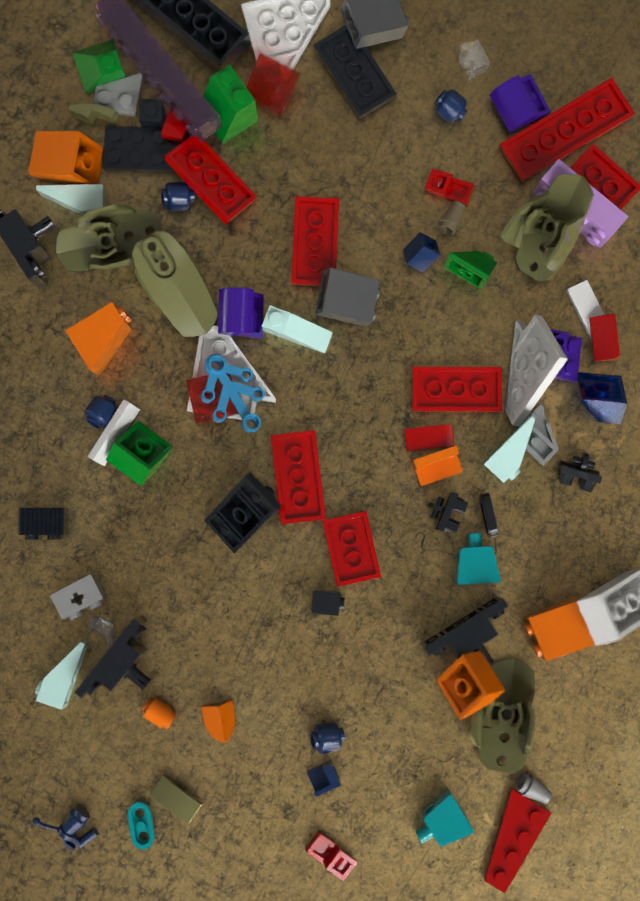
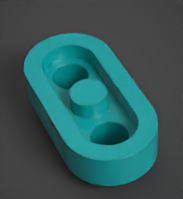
(141, 824)

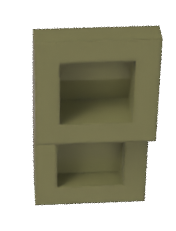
(89, 112)
(176, 799)

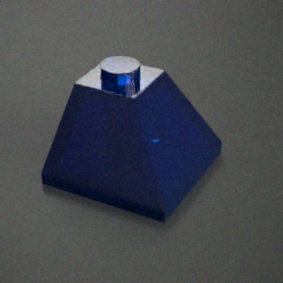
(603, 396)

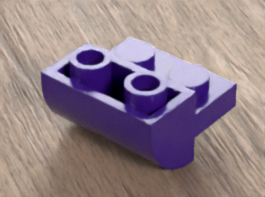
(519, 102)
(240, 312)
(572, 348)

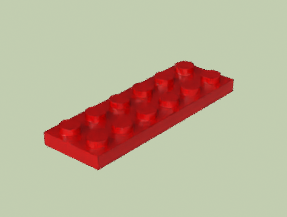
(567, 130)

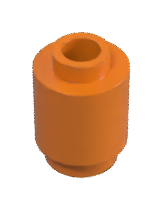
(158, 713)

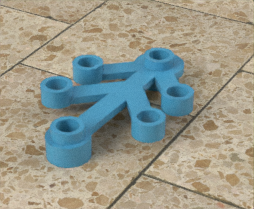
(230, 390)

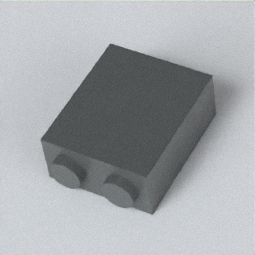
(374, 21)
(347, 297)

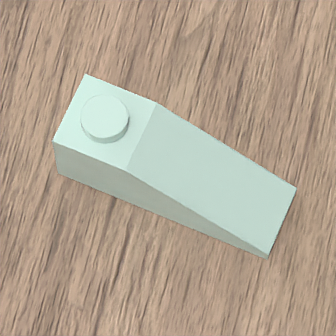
(75, 197)
(296, 329)
(509, 456)
(59, 683)

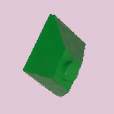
(98, 65)
(471, 266)

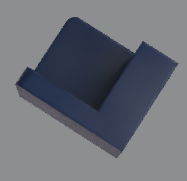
(421, 252)
(324, 778)

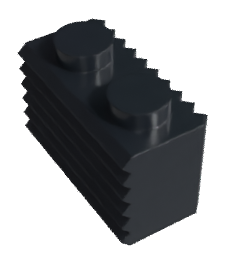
(42, 521)

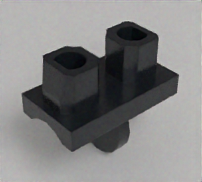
(589, 476)
(452, 503)

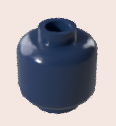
(451, 105)
(177, 196)
(100, 411)
(327, 737)

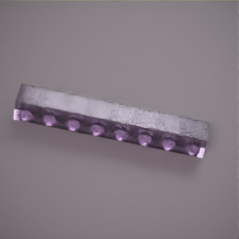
(159, 68)

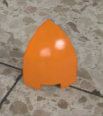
(219, 720)

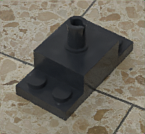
(25, 243)
(243, 512)
(469, 632)
(119, 662)

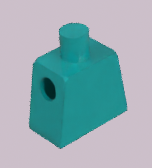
(476, 563)
(444, 821)

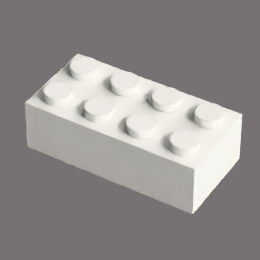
(613, 608)

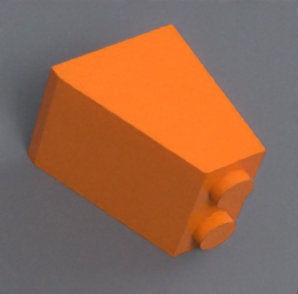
(65, 158)
(100, 336)
(558, 629)

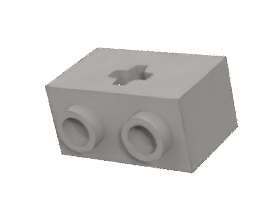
(66, 601)

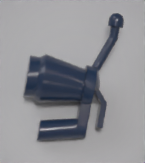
(73, 823)

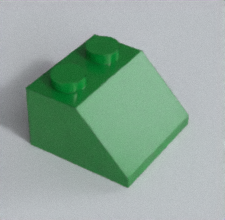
(139, 453)

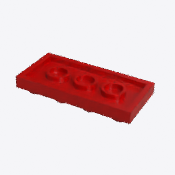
(210, 178)
(314, 239)
(456, 389)
(298, 477)

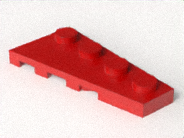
(517, 834)

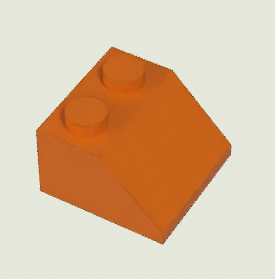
(470, 684)

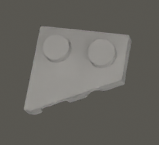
(121, 95)
(541, 443)

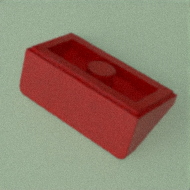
(604, 337)

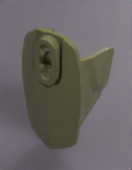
(549, 221)
(101, 238)
(177, 290)
(510, 714)

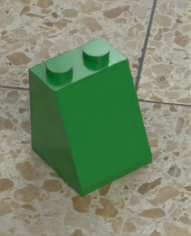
(231, 102)

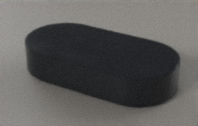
(488, 515)

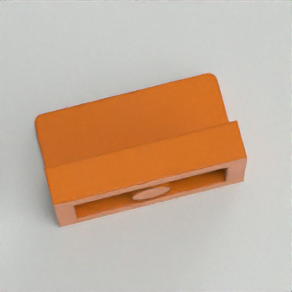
(437, 466)

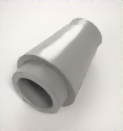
(532, 788)

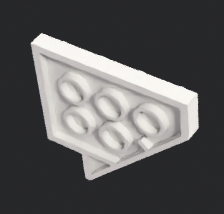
(283, 26)
(224, 345)
(533, 366)

